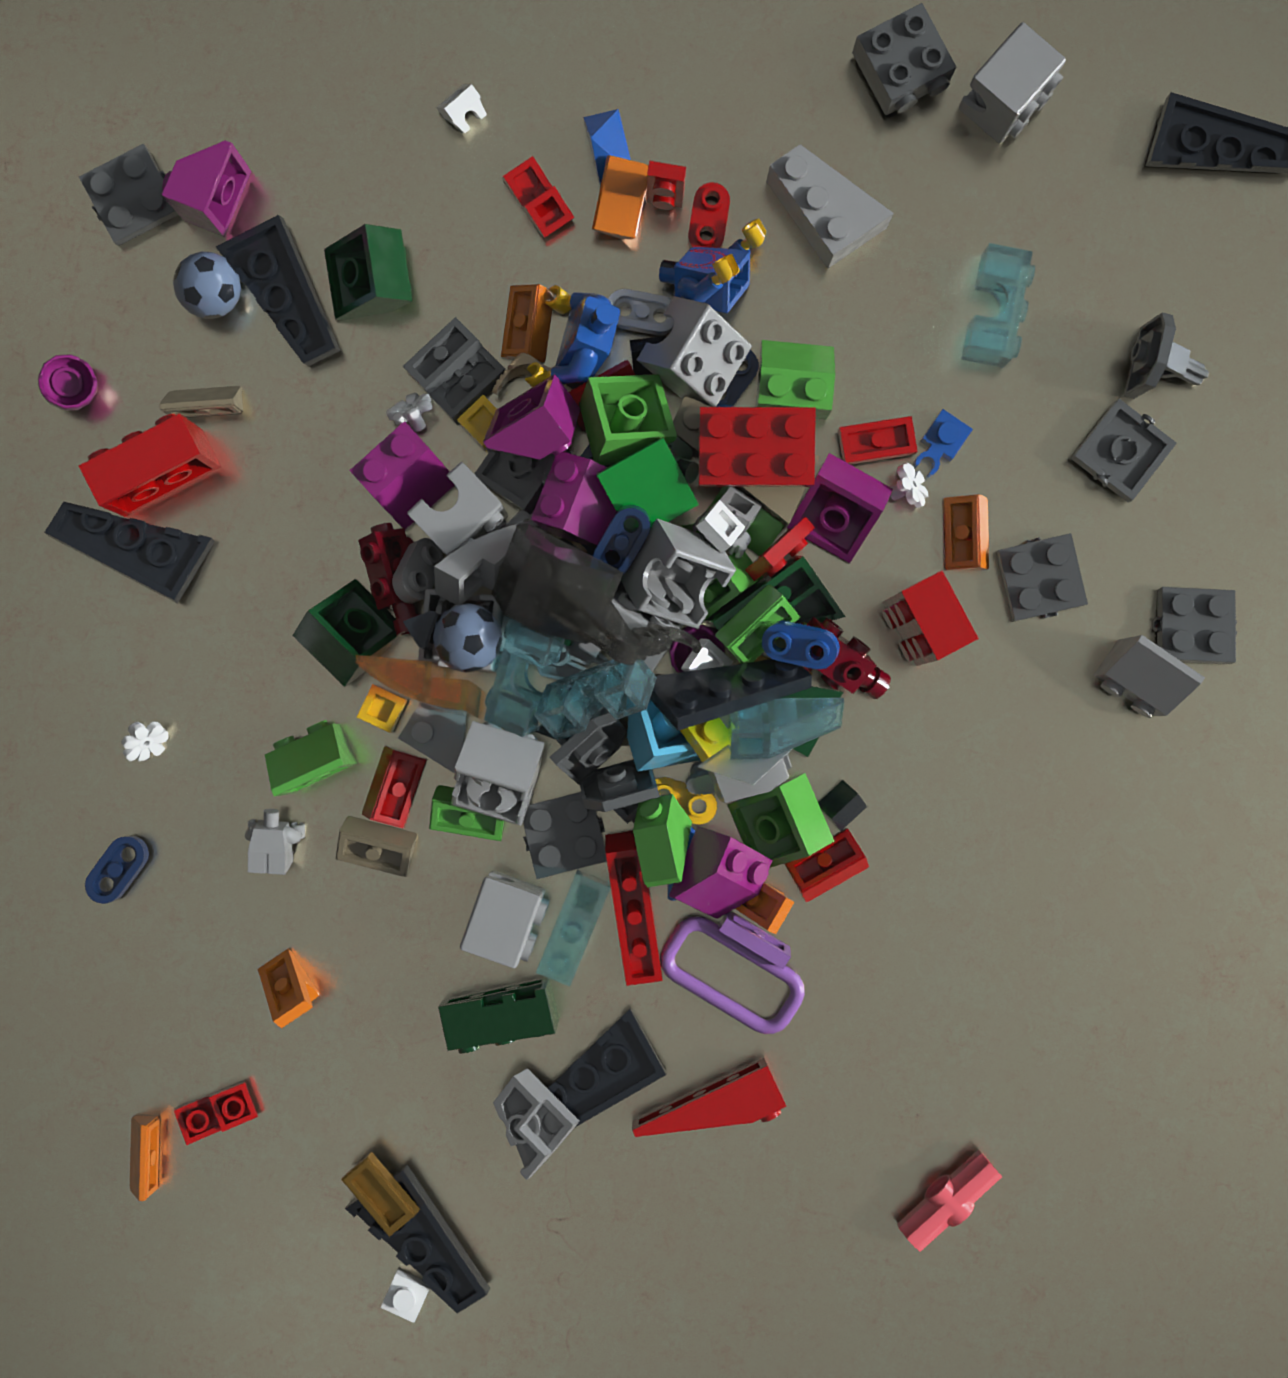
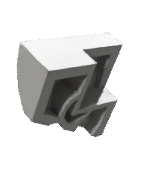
(533, 1120)

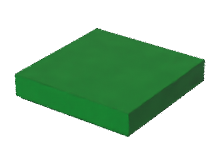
(650, 481)

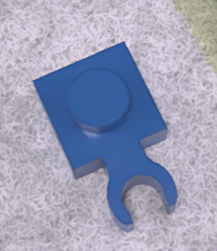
(943, 439)

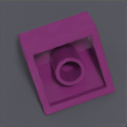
(207, 186)
(535, 421)
(403, 473)
(574, 501)
(842, 507)
(719, 874)

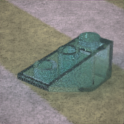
(781, 725)
(573, 927)

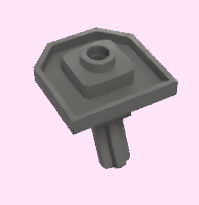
(1158, 357)
(589, 749)
(618, 789)

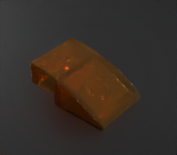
(425, 684)

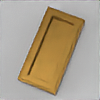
(380, 1194)

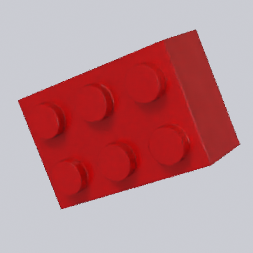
(757, 447)
(149, 465)
(929, 620)

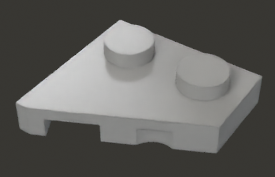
(436, 735)

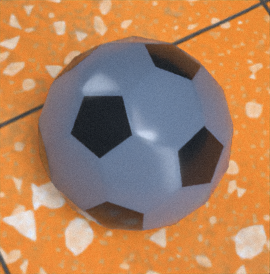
(207, 285)
(467, 638)

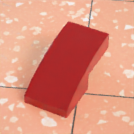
(538, 197)

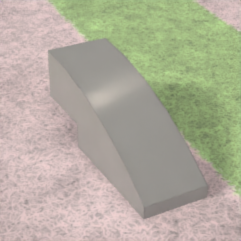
(473, 565)

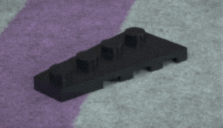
(1216, 139)
(278, 280)
(140, 551)
(719, 691)
(609, 1070)
(430, 1247)

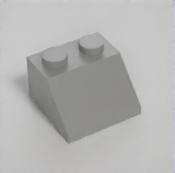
(1147, 676)

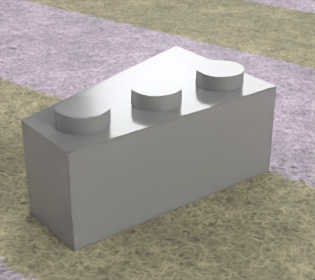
(826, 205)

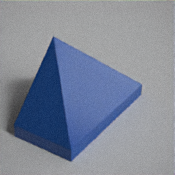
(606, 138)

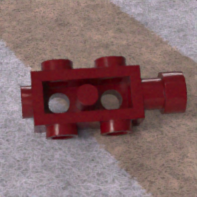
(382, 554)
(852, 666)

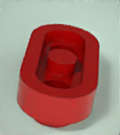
(709, 217)

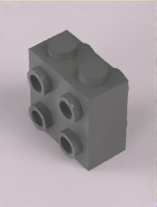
(904, 60)

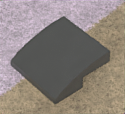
(454, 369)

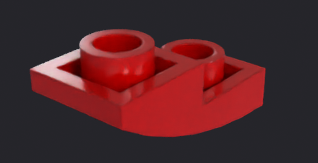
(215, 1112)

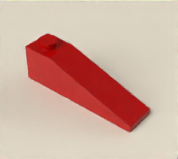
(632, 911)
(732, 1100)

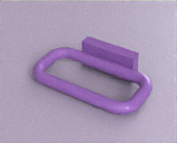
(752, 945)

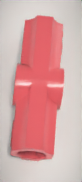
(949, 1201)

